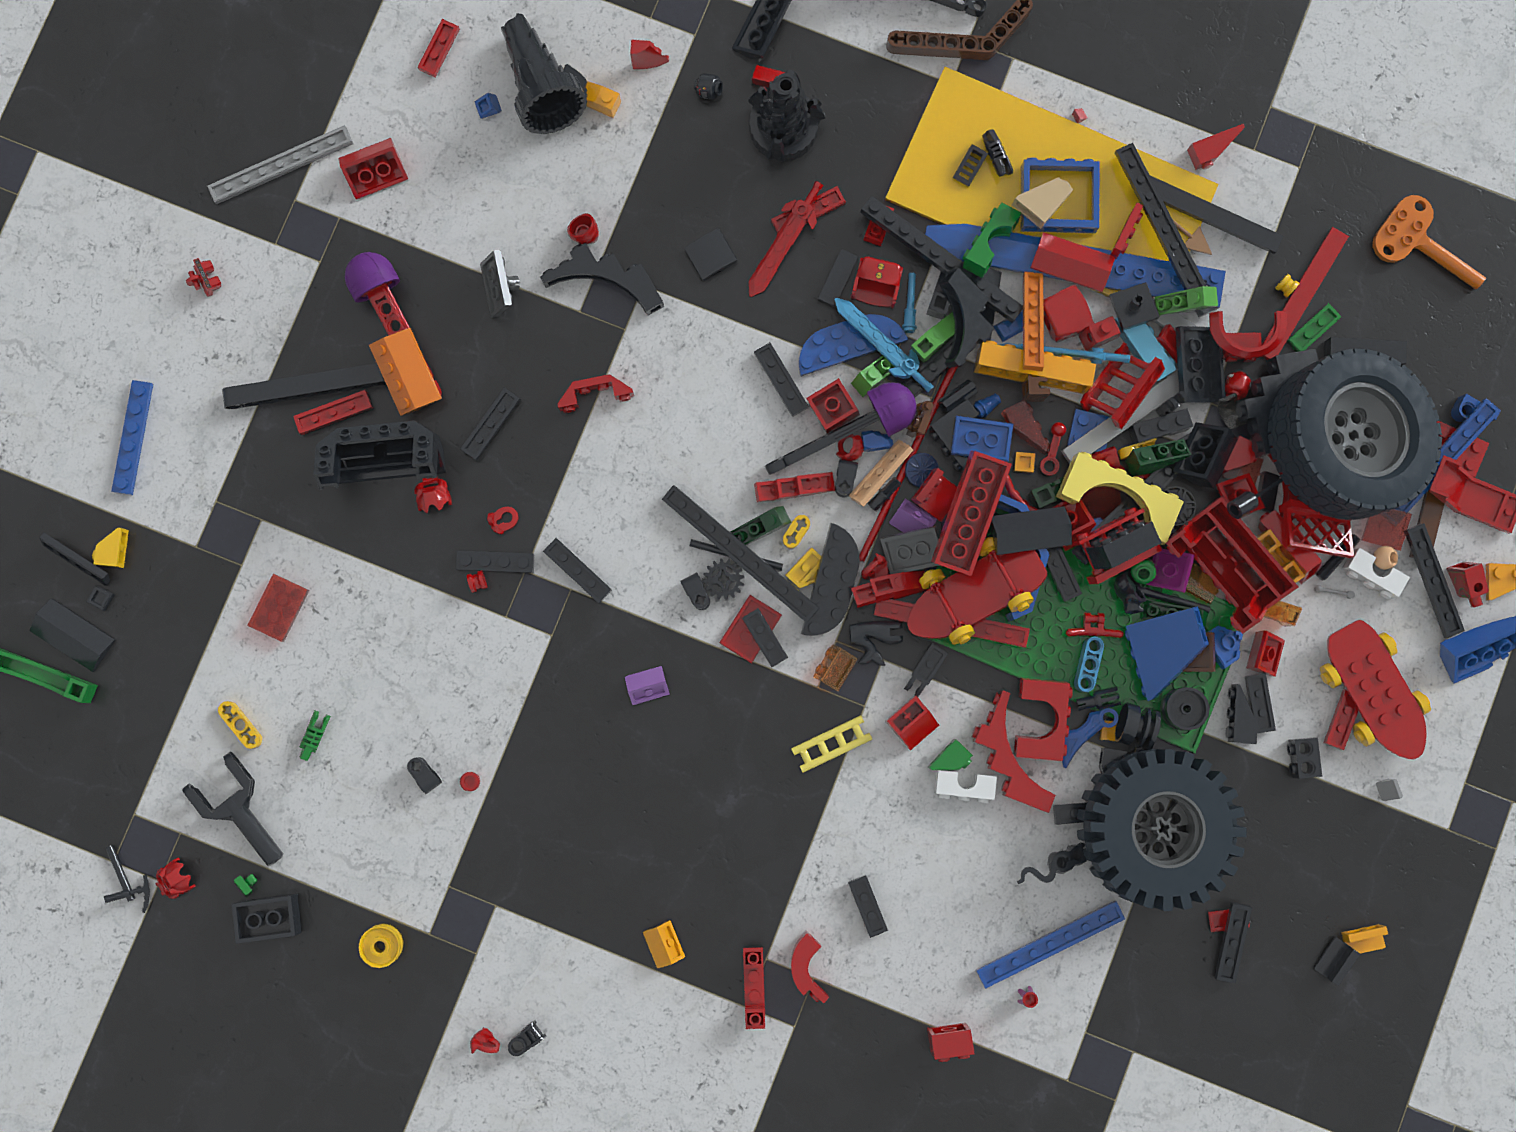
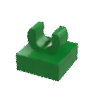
(244, 885)

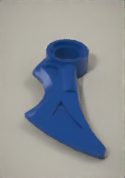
(1079, 736)

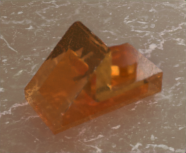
(1284, 613)

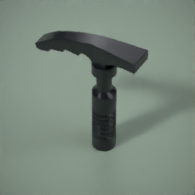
(126, 893)

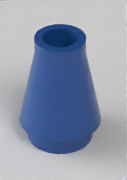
(986, 405)

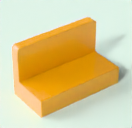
(1366, 938)
(664, 944)

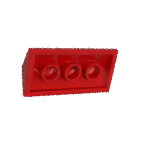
(1072, 262)

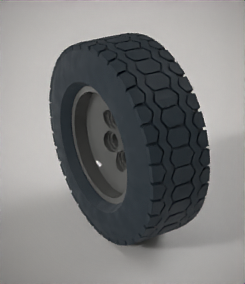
(1355, 434)

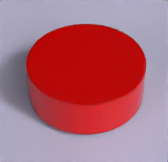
(470, 781)

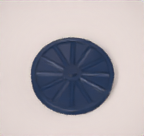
(919, 467)

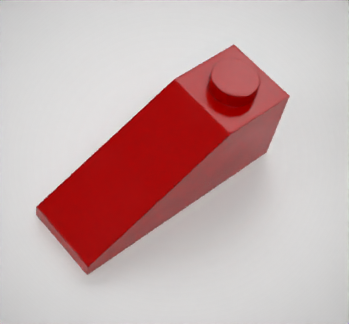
(1207, 150)

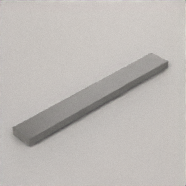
(280, 164)
(1106, 430)

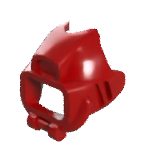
(434, 495)
(173, 880)

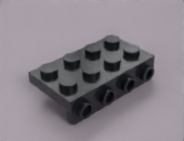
(1199, 365)

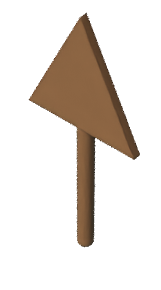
(1196, 241)

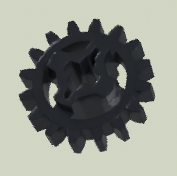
(732, 578)

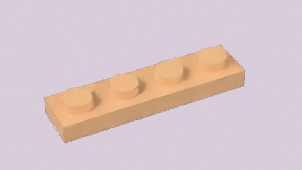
(881, 472)

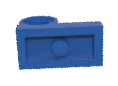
(1466, 402)

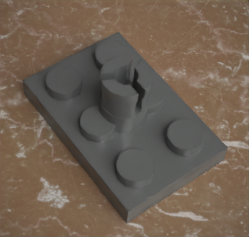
(497, 283)
(910, 549)

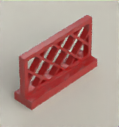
(1301, 513)

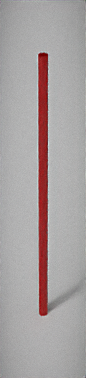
(901, 475)

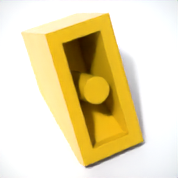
(112, 549)

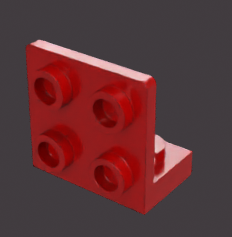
(935, 494)

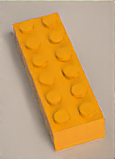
(1061, 371)

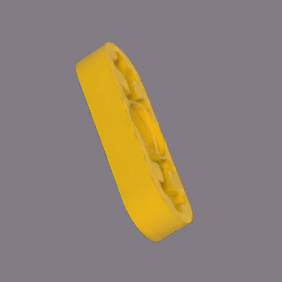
(248, 725)

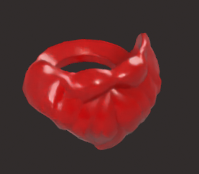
(856, 450)
(876, 568)
(484, 1041)

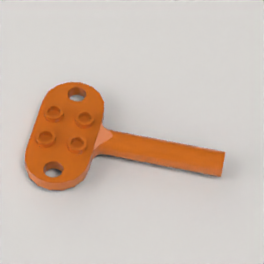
(1407, 229)

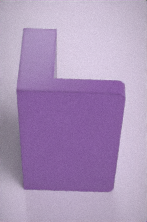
(911, 517)
(646, 685)

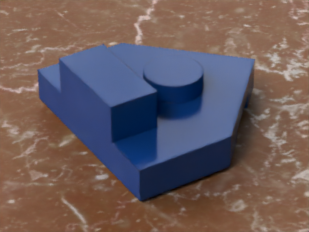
(1226, 646)

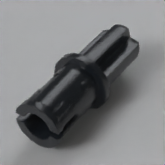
(884, 494)

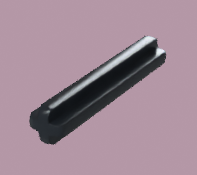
(1334, 561)

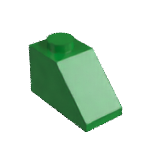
(952, 757)

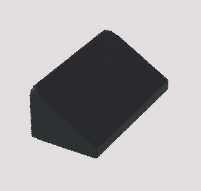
(1269, 497)

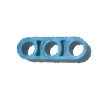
(1082, 671)

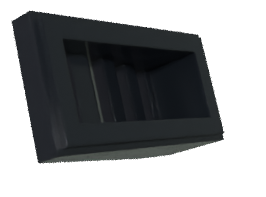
(973, 149)

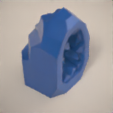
(875, 441)

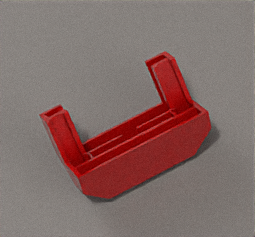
(1230, 562)

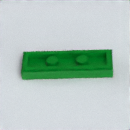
(1314, 328)

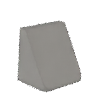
(1389, 789)

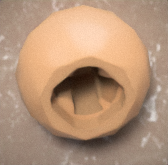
(1385, 557)

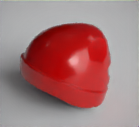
(583, 229)

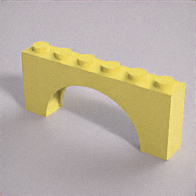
(1089, 473)

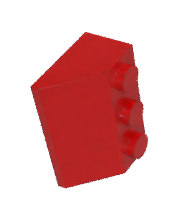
(373, 168)

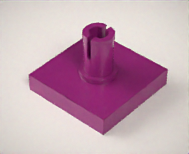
(1171, 571)

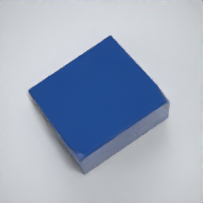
(487, 105)

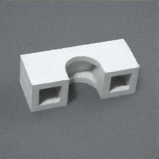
(1360, 567)
(982, 787)

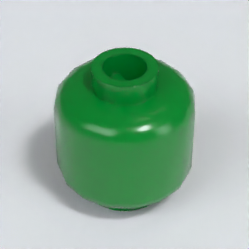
(1147, 573)

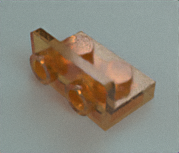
(835, 667)

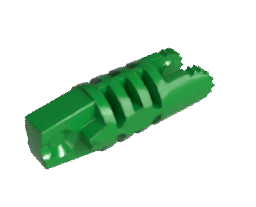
(313, 736)

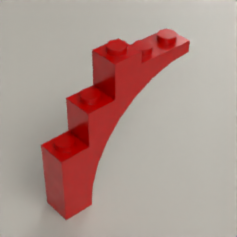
(994, 736)

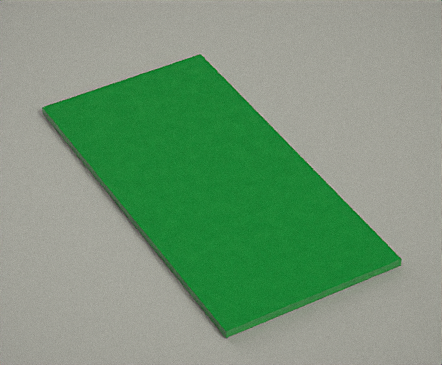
(1056, 656)

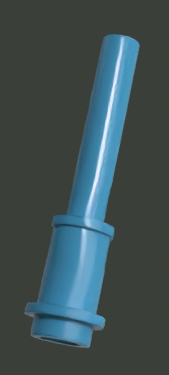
(910, 313)

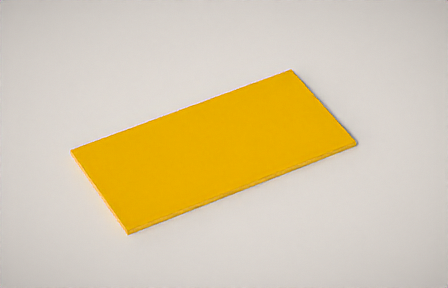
(967, 108)

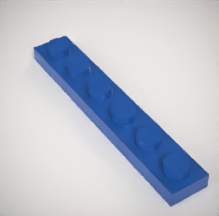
(132, 437)

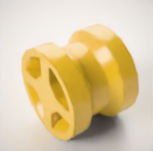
(1287, 285)

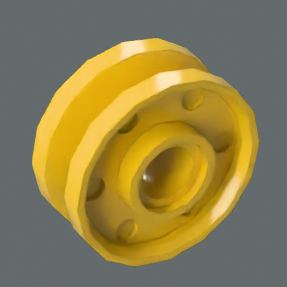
(368, 945)

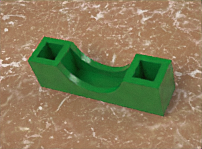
(1001, 224)

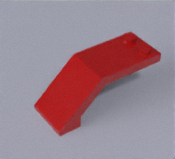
(1473, 497)

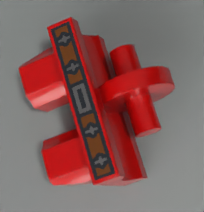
(201, 269)

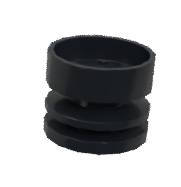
(1137, 726)

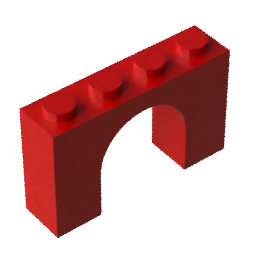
(1050, 745)

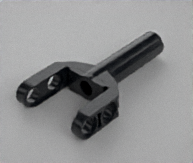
(237, 810)

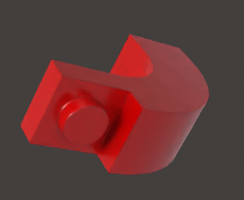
(800, 959)

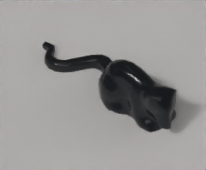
(1129, 592)
(1058, 863)

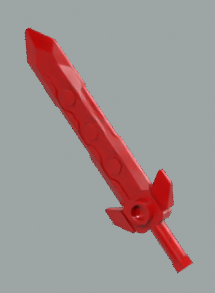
(800, 213)

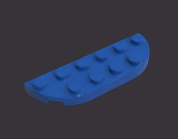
(844, 343)

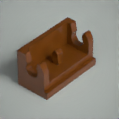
(1032, 391)

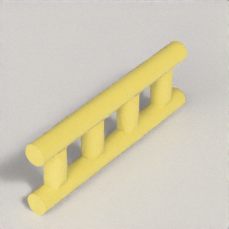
(843, 746)

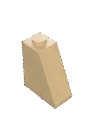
(1043, 201)

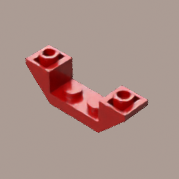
(569, 400)
(754, 988)

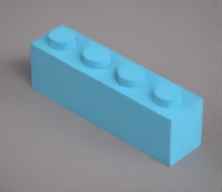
(1146, 347)

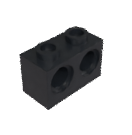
(1310, 757)

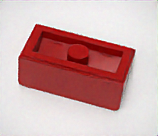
(763, 75)

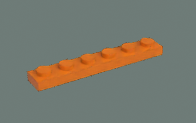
(1033, 322)

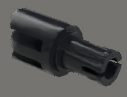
(1097, 700)

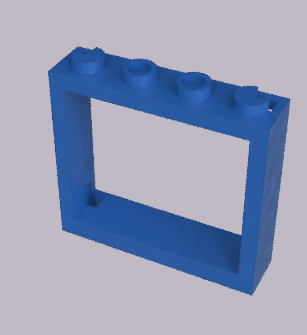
(1063, 225)

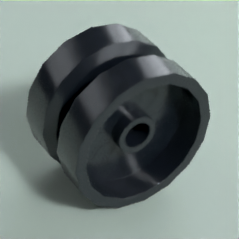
(1196, 708)

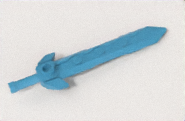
(1095, 355)
(904, 365)

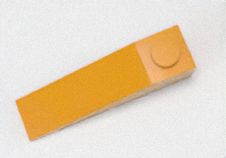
(602, 99)

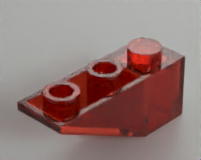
(1025, 426)

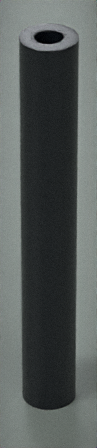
(119, 870)

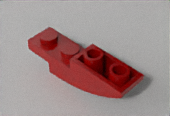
(888, 586)

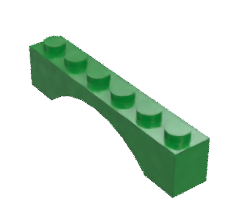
(48, 677)

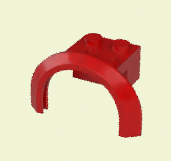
(1246, 345)

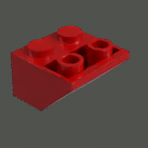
(912, 722)

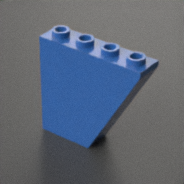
(1165, 648)

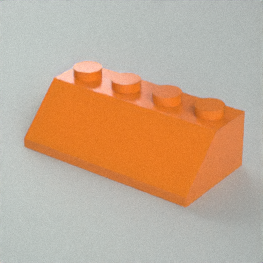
(405, 371)

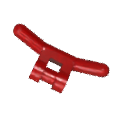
(1014, 494)
(1094, 631)

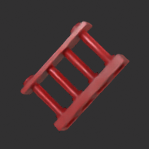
(1130, 400)
(1101, 575)

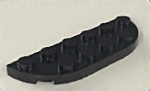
(833, 581)

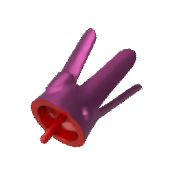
(1029, 998)

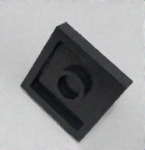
(1134, 306)

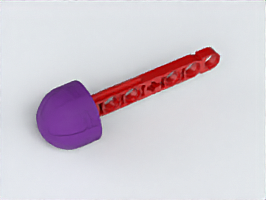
(371, 278)

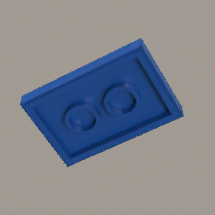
(982, 436)

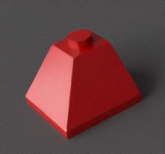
(1080, 519)

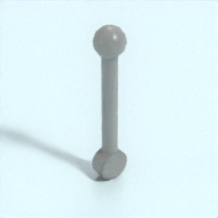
(1350, 594)

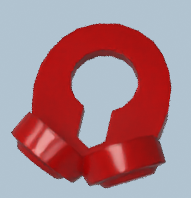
(494, 517)

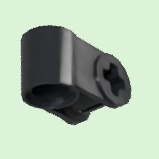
(845, 475)
(694, 589)
(426, 777)
(528, 1037)

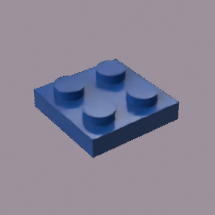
(1083, 423)

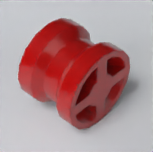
(476, 581)

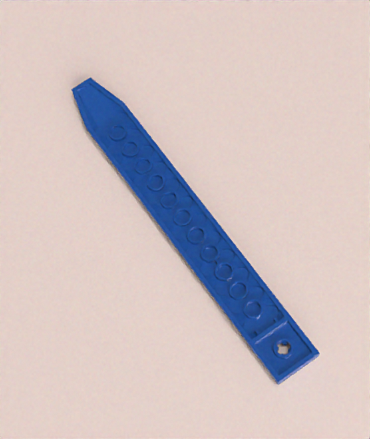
(1018, 252)

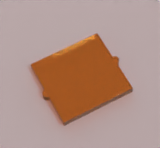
(1201, 585)

